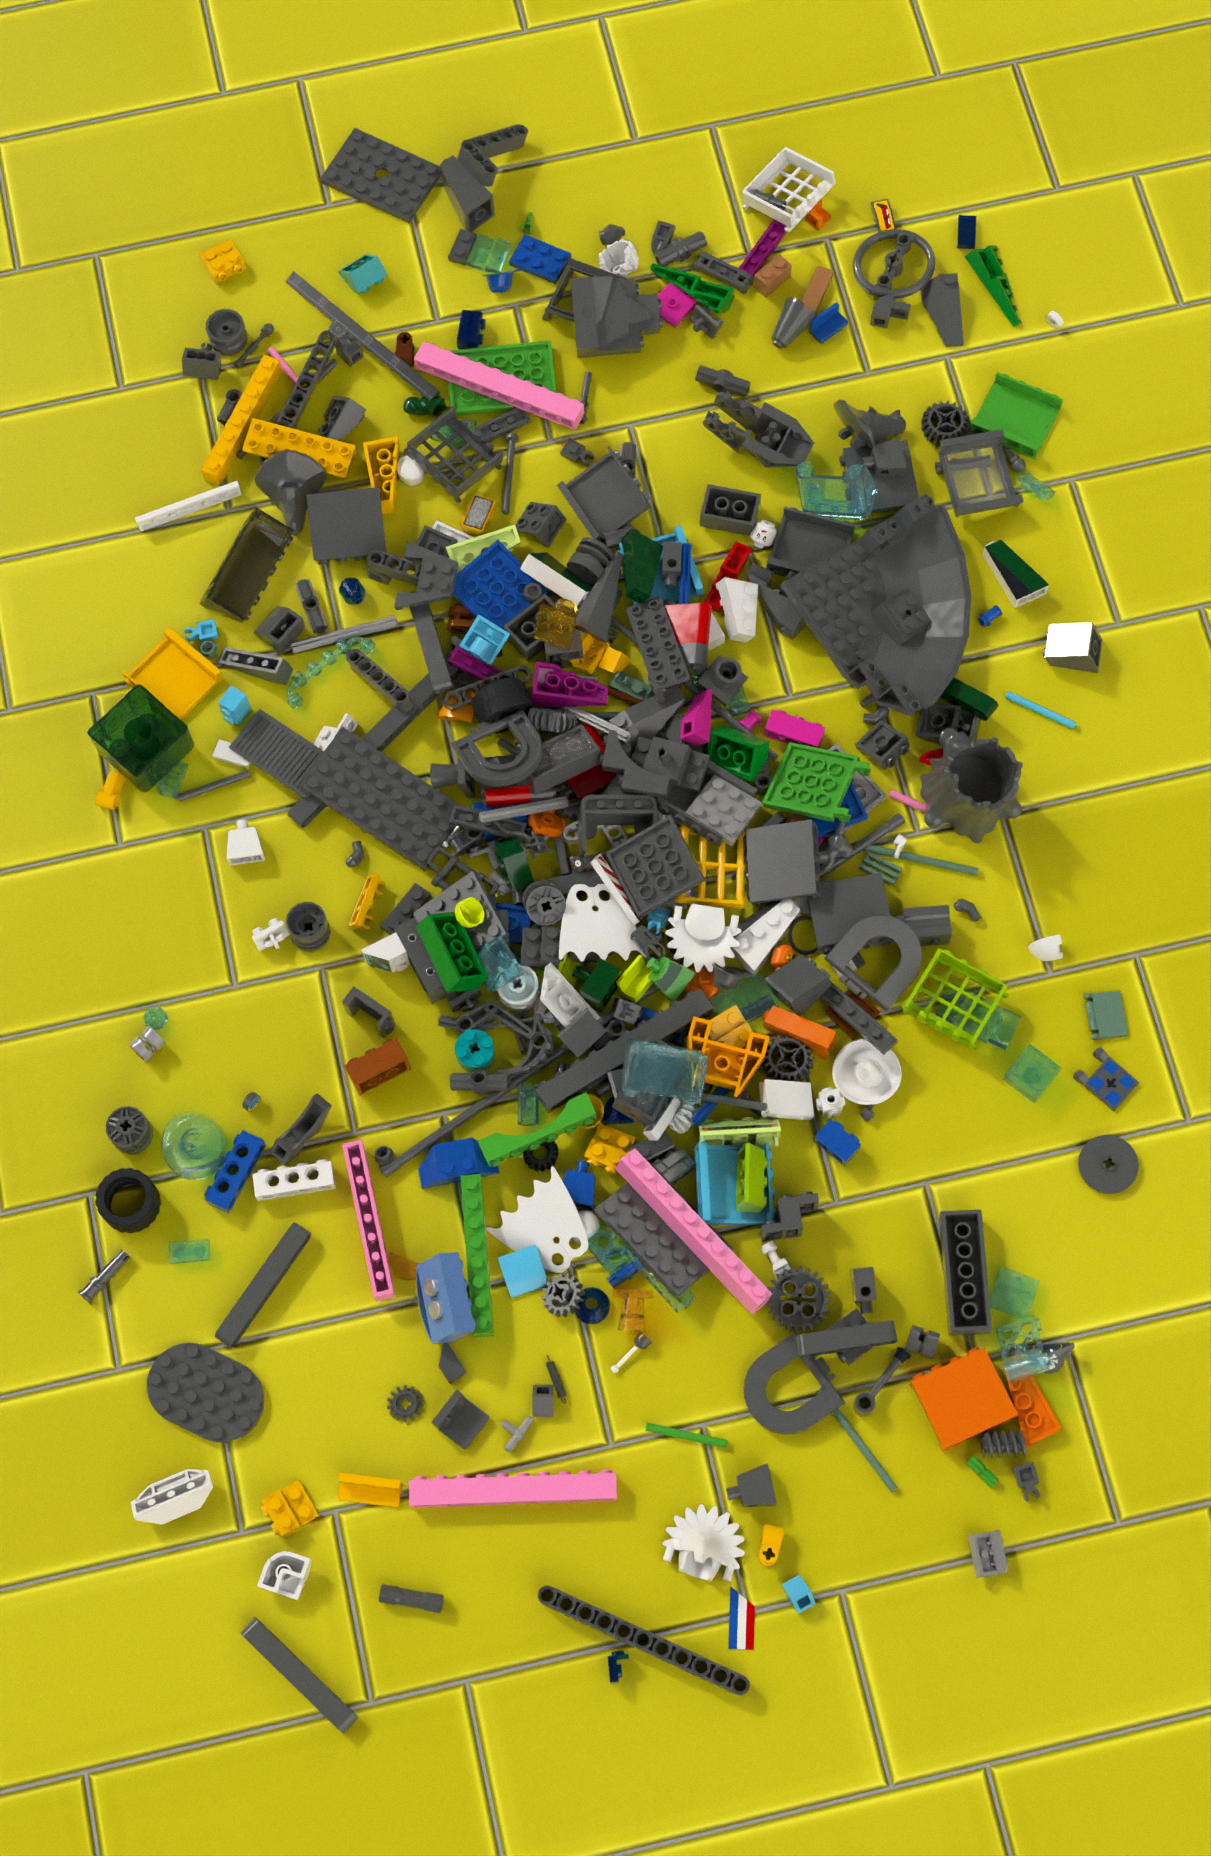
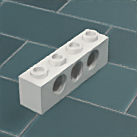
(304, 1185)

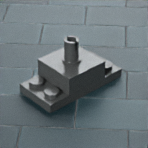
(673, 760)

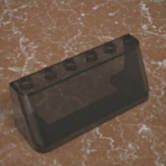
(247, 566)

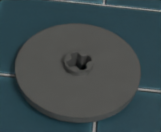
(1122, 1158)

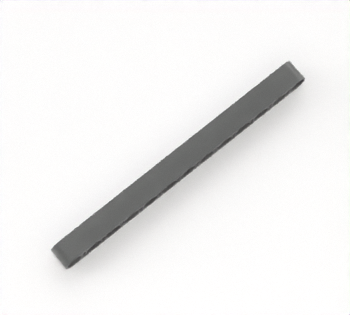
(379, 737)

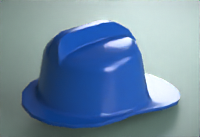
(500, 282)

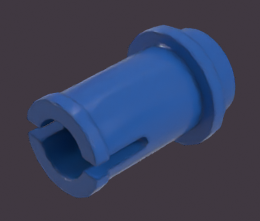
(986, 618)

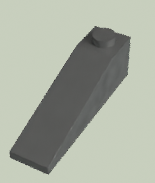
(259, 665)

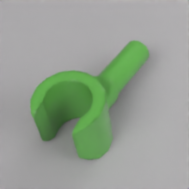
(527, 224)

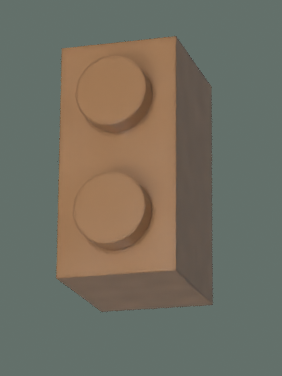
(772, 275)

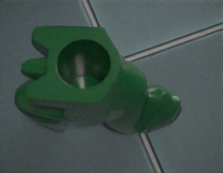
(433, 407)

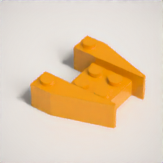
(727, 1065)

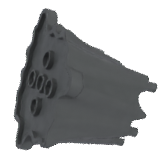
(971, 785)

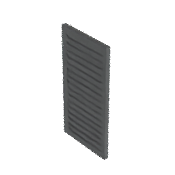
(277, 751)

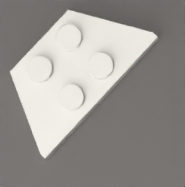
(561, 997)

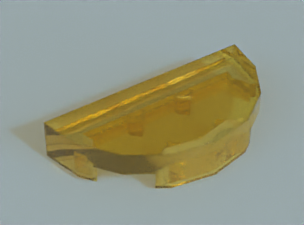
(402, 1267)

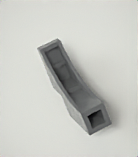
(635, 779)

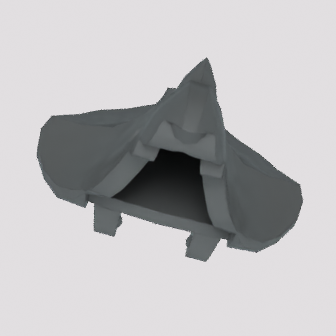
(869, 426)
(287, 480)

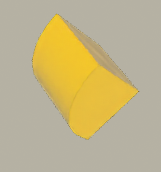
(614, 661)

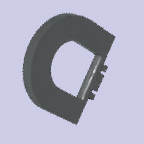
(508, 773)
(900, 977)
(806, 1415)

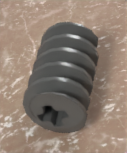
(1003, 1443)

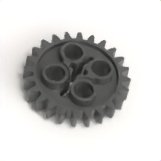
(796, 1317)

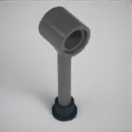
(899, 1357)

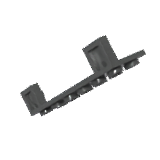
(657, 645)

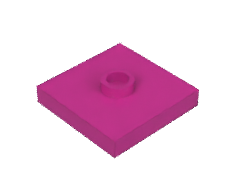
(675, 305)

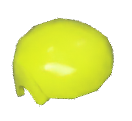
(469, 912)

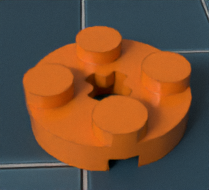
(547, 823)

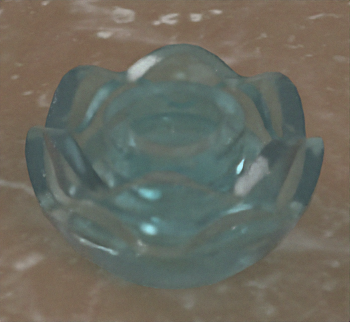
(159, 1022)

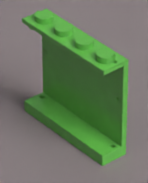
(1020, 411)

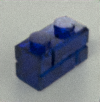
(470, 329)

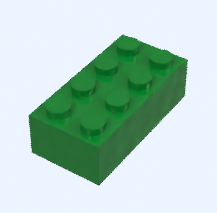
(451, 952)

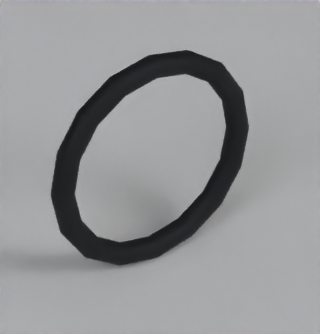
(791, 940)

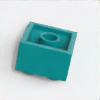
(363, 273)

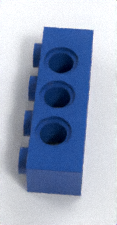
(225, 1200)

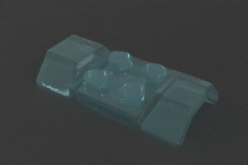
(998, 1029)

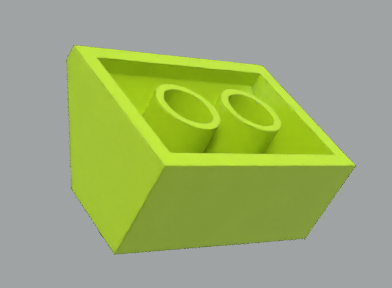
(751, 1179)

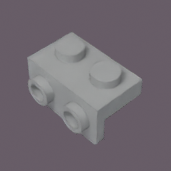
(988, 1554)

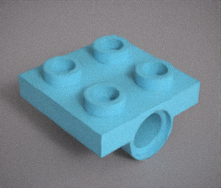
(484, 640)

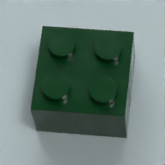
(513, 864)

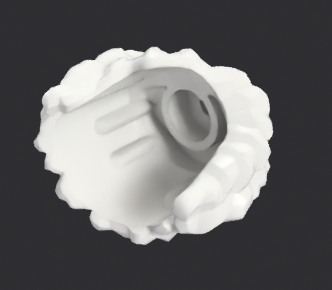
(619, 258)

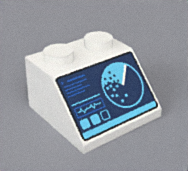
(387, 954)

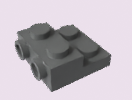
(883, 745)
(540, 946)
(852, 1319)

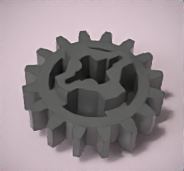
(565, 1295)

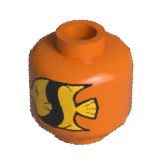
(781, 955)

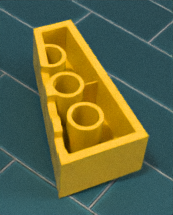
(382, 468)

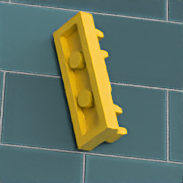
(366, 902)

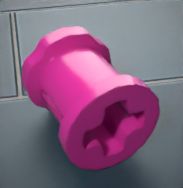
(751, 720)

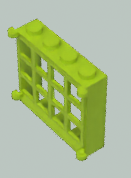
(940, 1024)

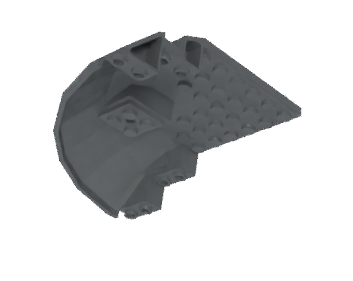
(861, 601)

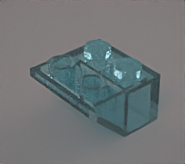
(498, 964)

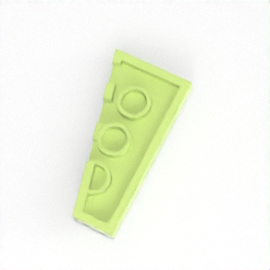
(468, 550)

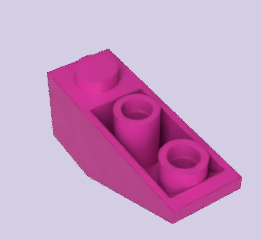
(697, 720)

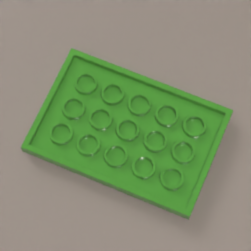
(524, 360)

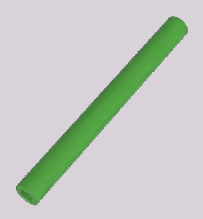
(686, 1435)

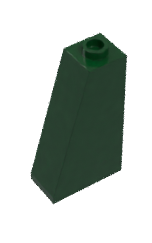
(640, 565)

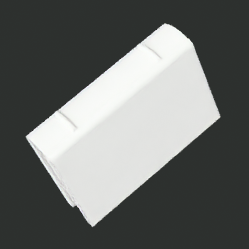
(786, 1099)

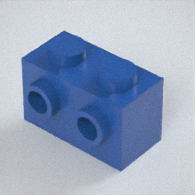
(837, 1142)

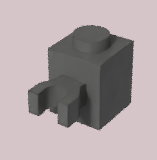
(349, 349)
(625, 1011)

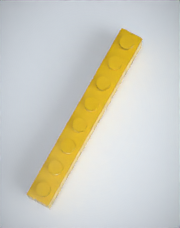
(236, 429)

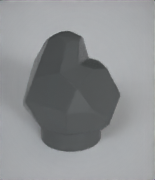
(611, 234)

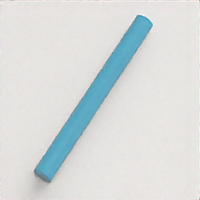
(1041, 710)

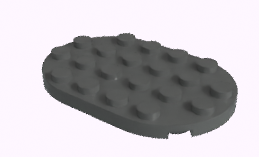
(205, 1392)

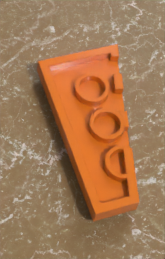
(1033, 1411)

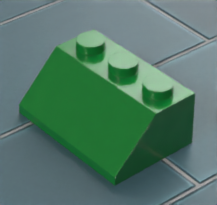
(737, 752)

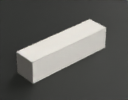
(665, 1115)

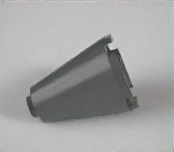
(791, 322)

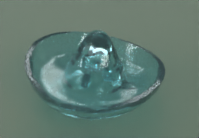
(194, 1145)

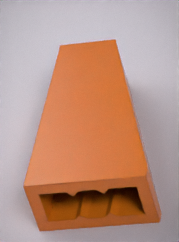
(816, 1036)

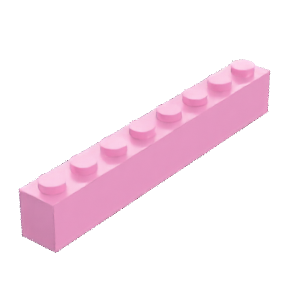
(369, 1220)

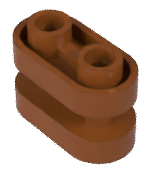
(460, 620)

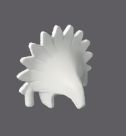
(703, 936)
(704, 1543)

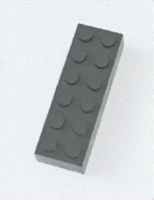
(965, 1272)

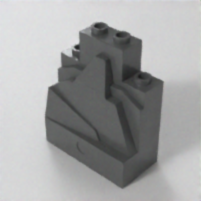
(612, 316)

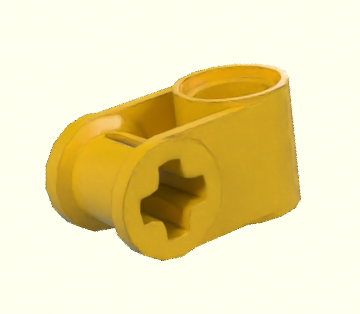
(770, 1541)

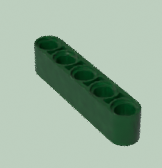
(969, 699)

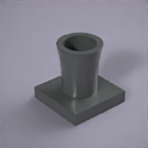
(723, 678)
(452, 774)

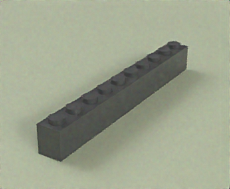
(595, 1067)

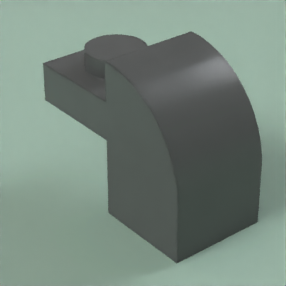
(885, 308)

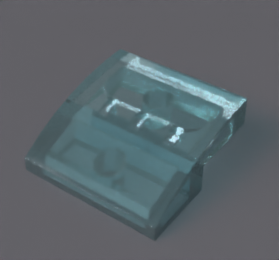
(489, 254)
(1013, 1293)

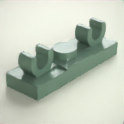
(631, 686)

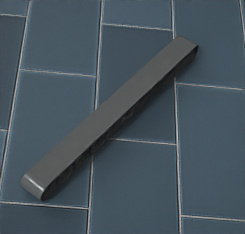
(650, 1648)

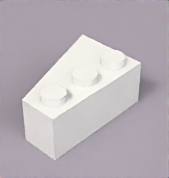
(740, 608)

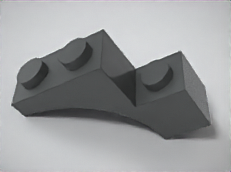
(305, 1127)

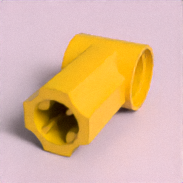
(109, 795)

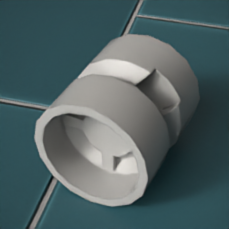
(153, 1040)

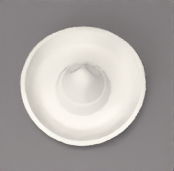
(865, 1073)

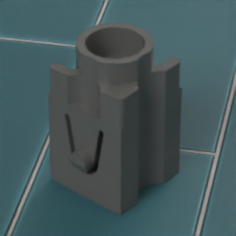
(929, 924)

